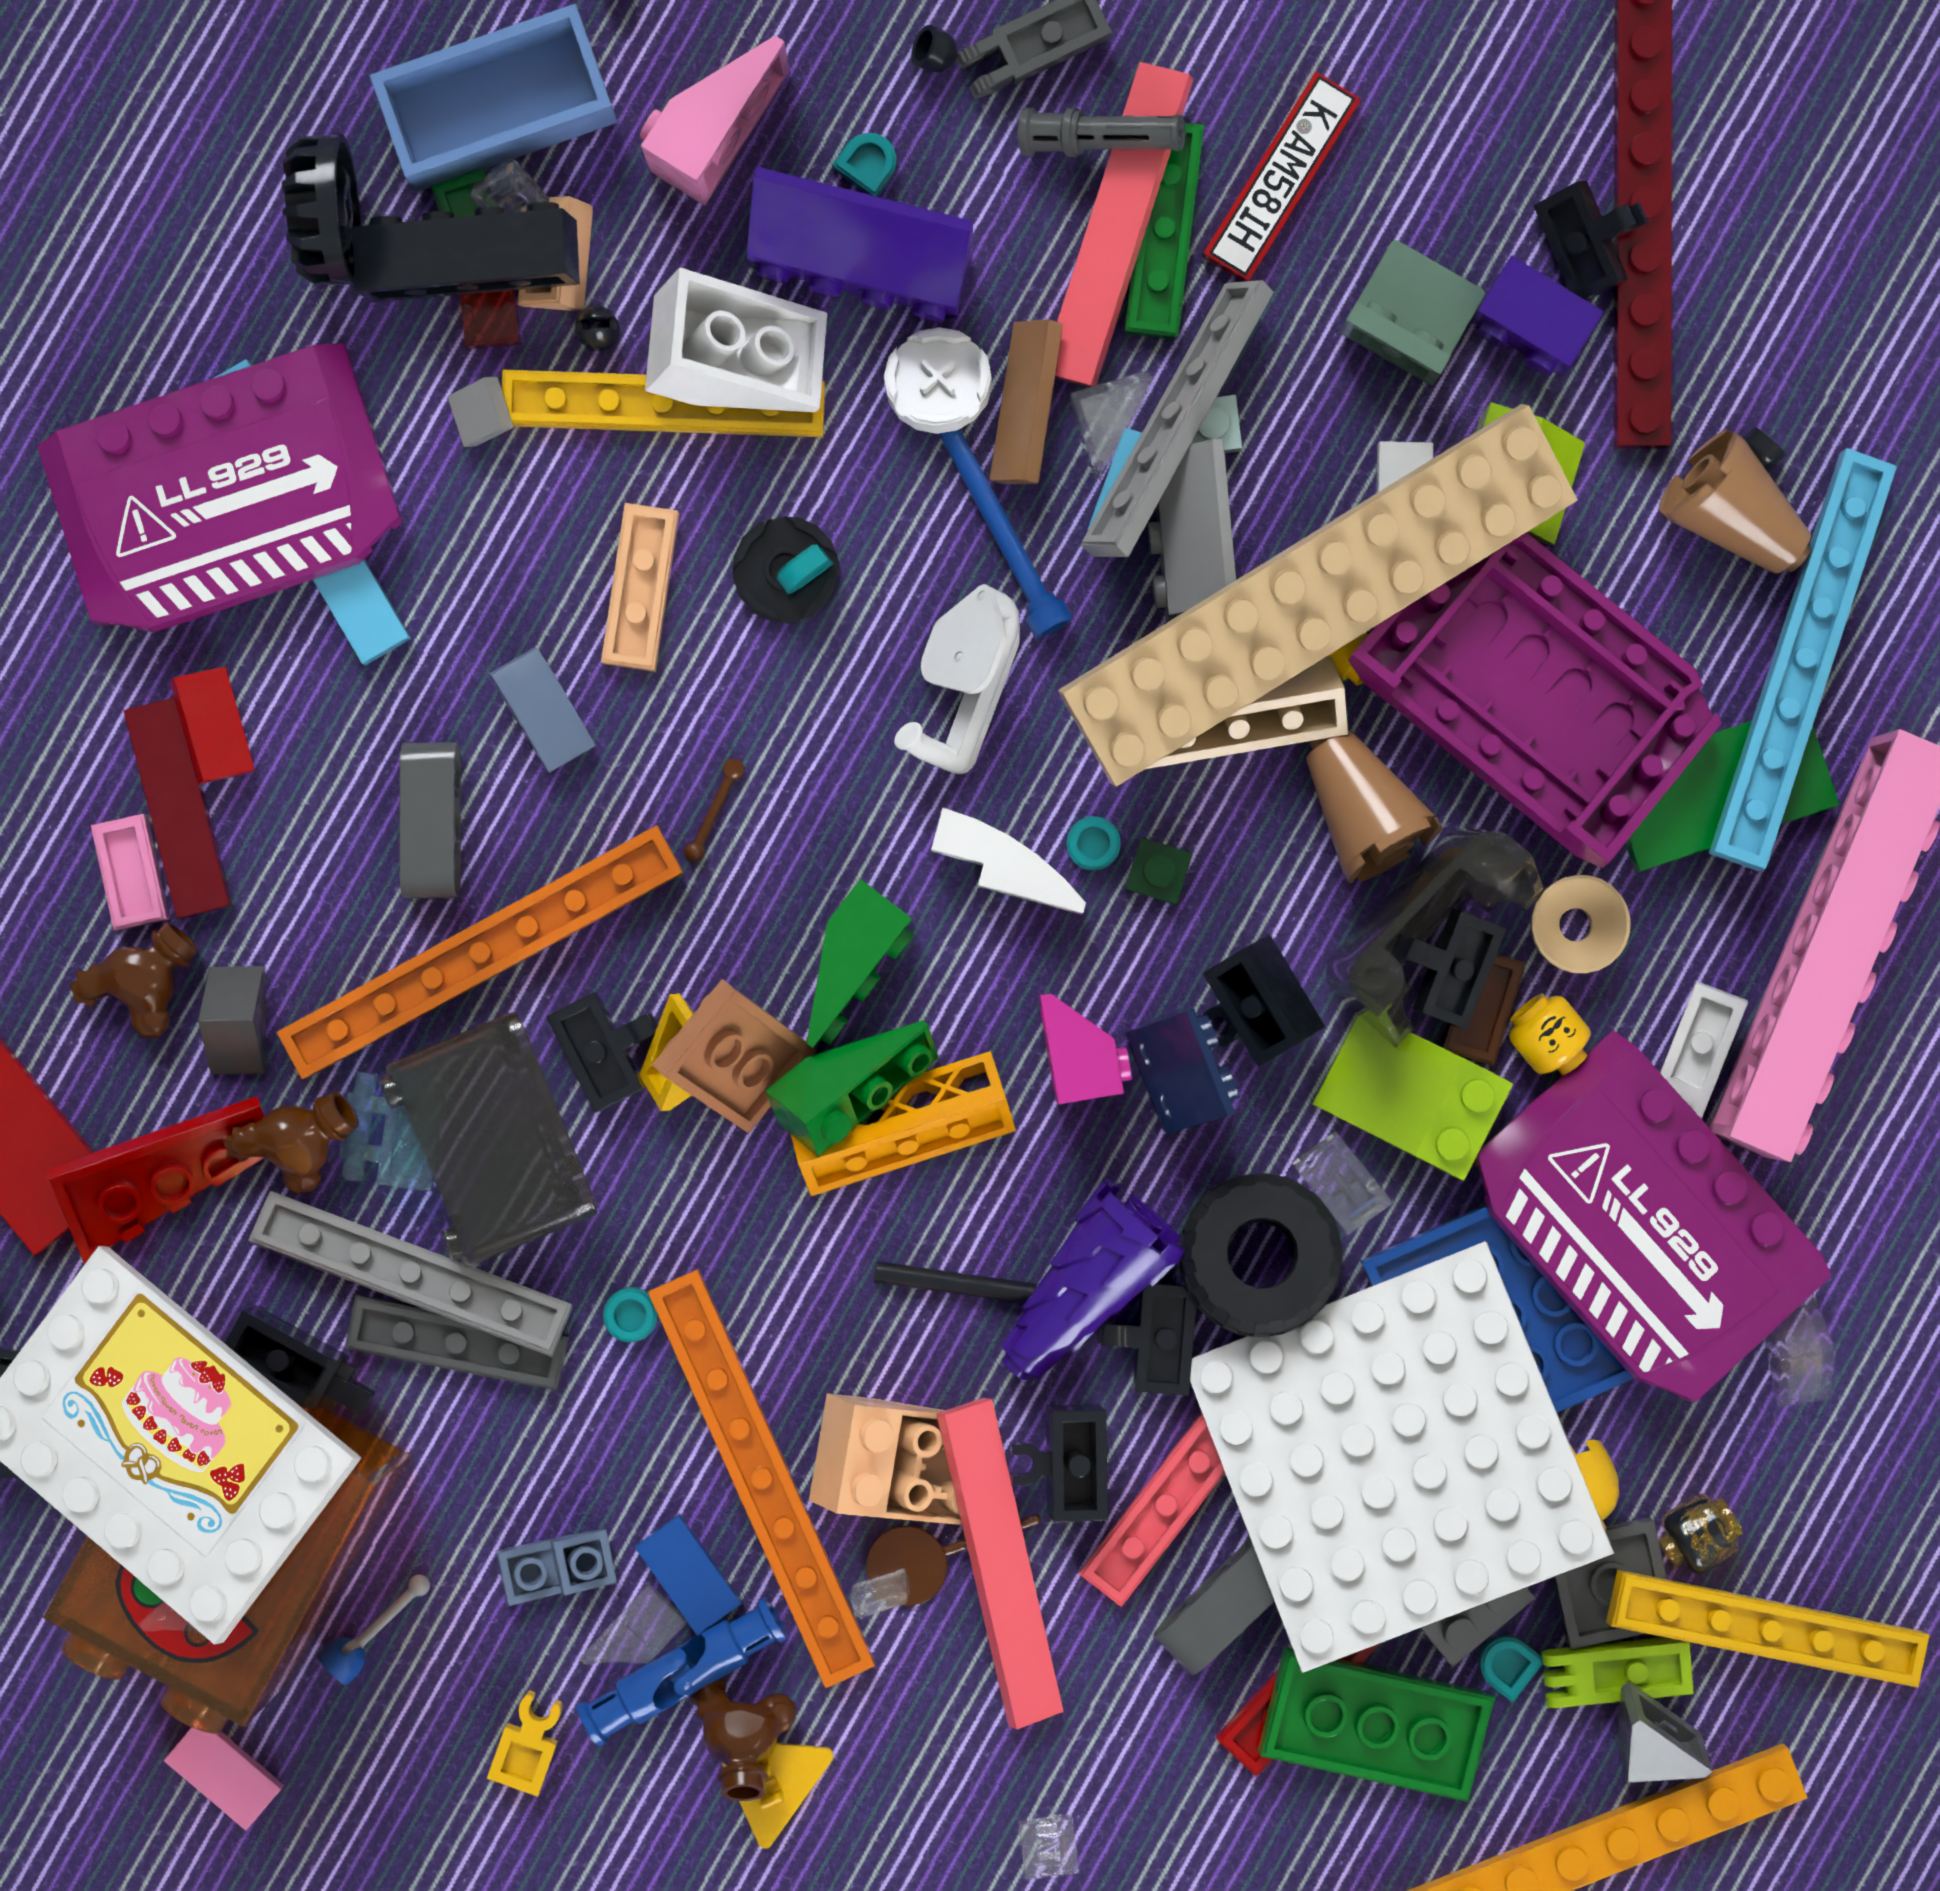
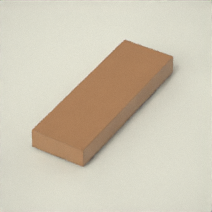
(1026, 402)

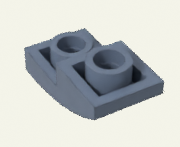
(542, 709)
(556, 1566)

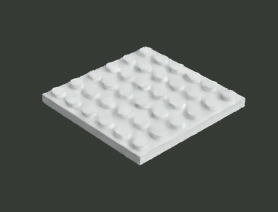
(1397, 1458)

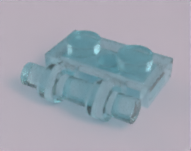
(399, 1155)

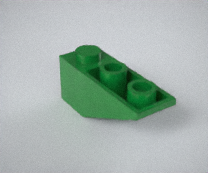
(853, 946)
(843, 1086)

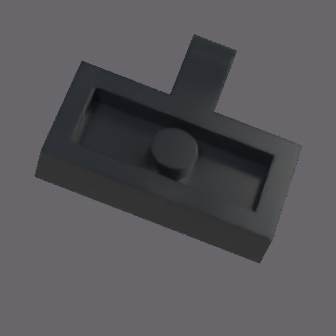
(1584, 238)
(1455, 966)
(599, 1049)
(1160, 1338)

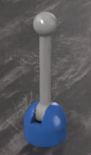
(345, 1655)

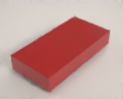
(212, 725)

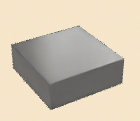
(480, 411)

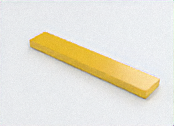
(622, 403)
(1767, 1628)

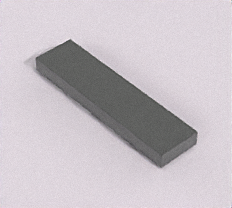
(431, 1339)

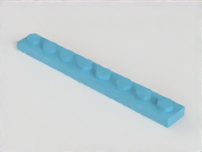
(1802, 660)

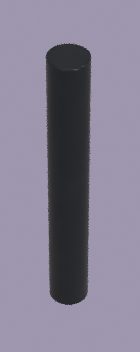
(953, 1282)

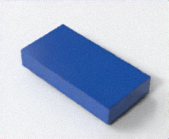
(688, 1574)

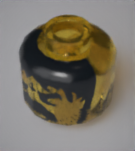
(1700, 1534)

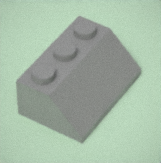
(1193, 531)

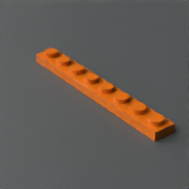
(480, 952)
(762, 1478)

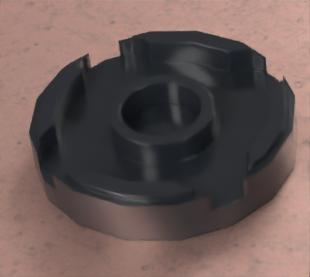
(769, 549)

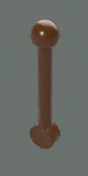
(733, 770)

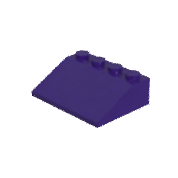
(858, 245)

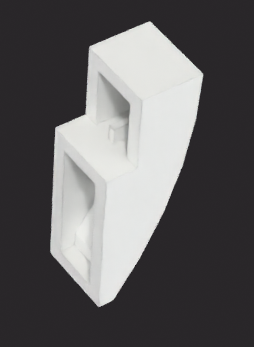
(1005, 862)

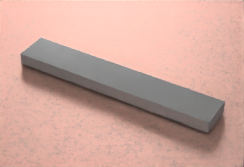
(1176, 419)
(410, 1273)

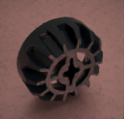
(321, 208)

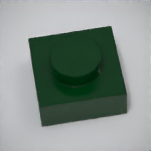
(1158, 871)

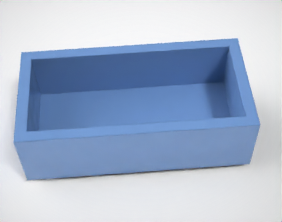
(493, 98)

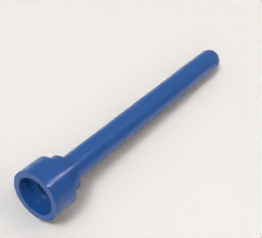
(1044, 609)

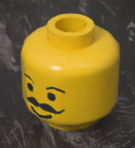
(1549, 1034)

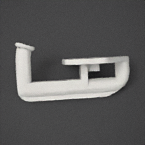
(971, 654)

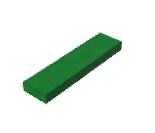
(1163, 256)

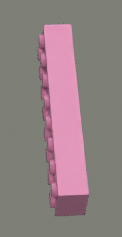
(1833, 949)

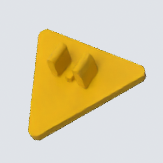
(792, 1774)

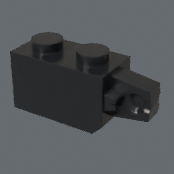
(297, 1362)

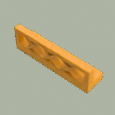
(912, 1134)

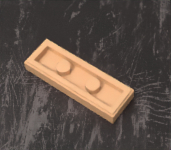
(640, 587)

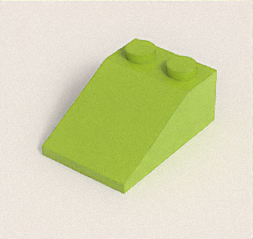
(1413, 1097)

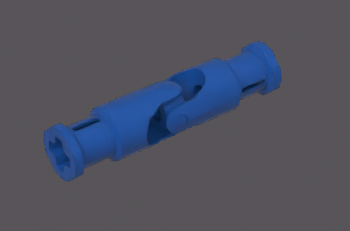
(645, 1693)

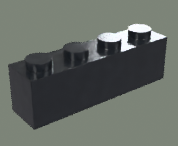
(465, 253)

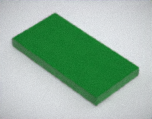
(1692, 807)
(1377, 1725)

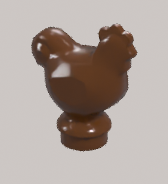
(139, 979)
(296, 1139)
(742, 1737)

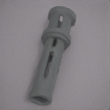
(1075, 132)

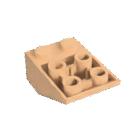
(883, 1461)

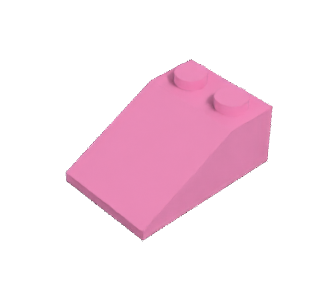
(710, 121)

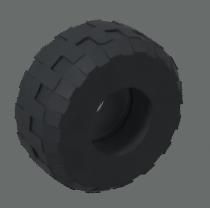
(1294, 1213)

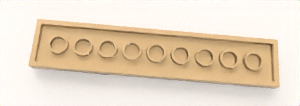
(1318, 595)

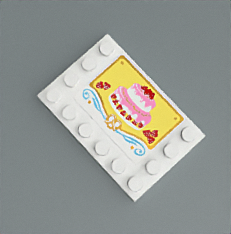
(165, 1444)

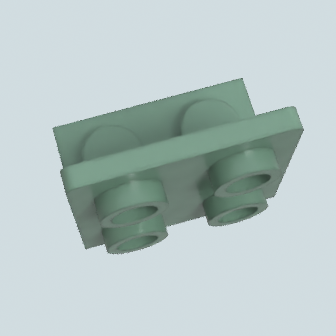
(1412, 312)

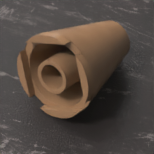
(1737, 506)
(1366, 807)

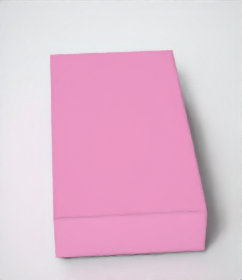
(130, 872)
(224, 1775)

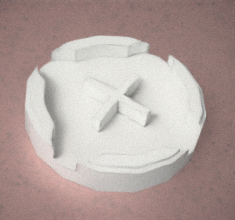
(938, 380)

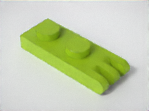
(1600, 1670)

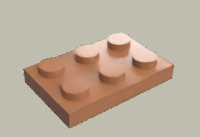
(732, 1055)

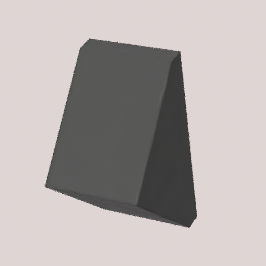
(234, 1020)
(1657, 1741)

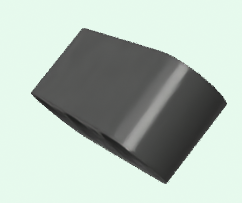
(430, 820)
(1216, 1611)

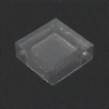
(880, 1593)

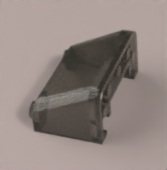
(1462, 865)
(490, 1139)

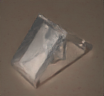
(1104, 414)
(1342, 1183)
(1801, 1357)

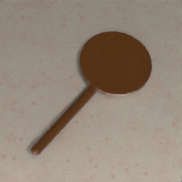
(920, 1556)

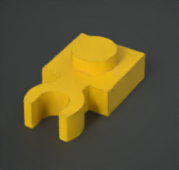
(525, 1751)

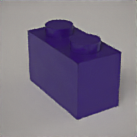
(1535, 318)

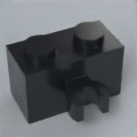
(1261, 1001)
(1072, 1462)

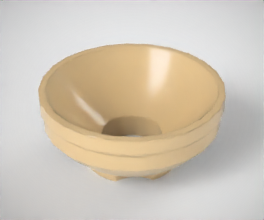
(1607, 918)

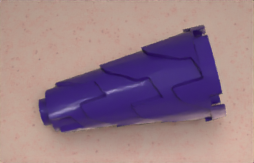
(1094, 1274)

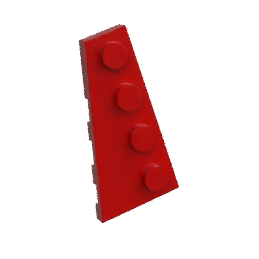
(134, 1182)

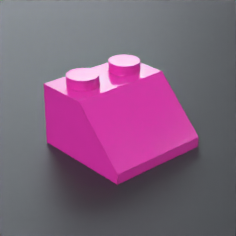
(1080, 1054)

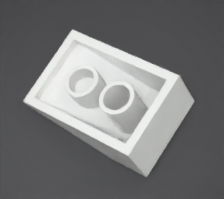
(734, 346)

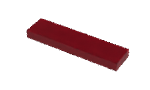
(177, 810)

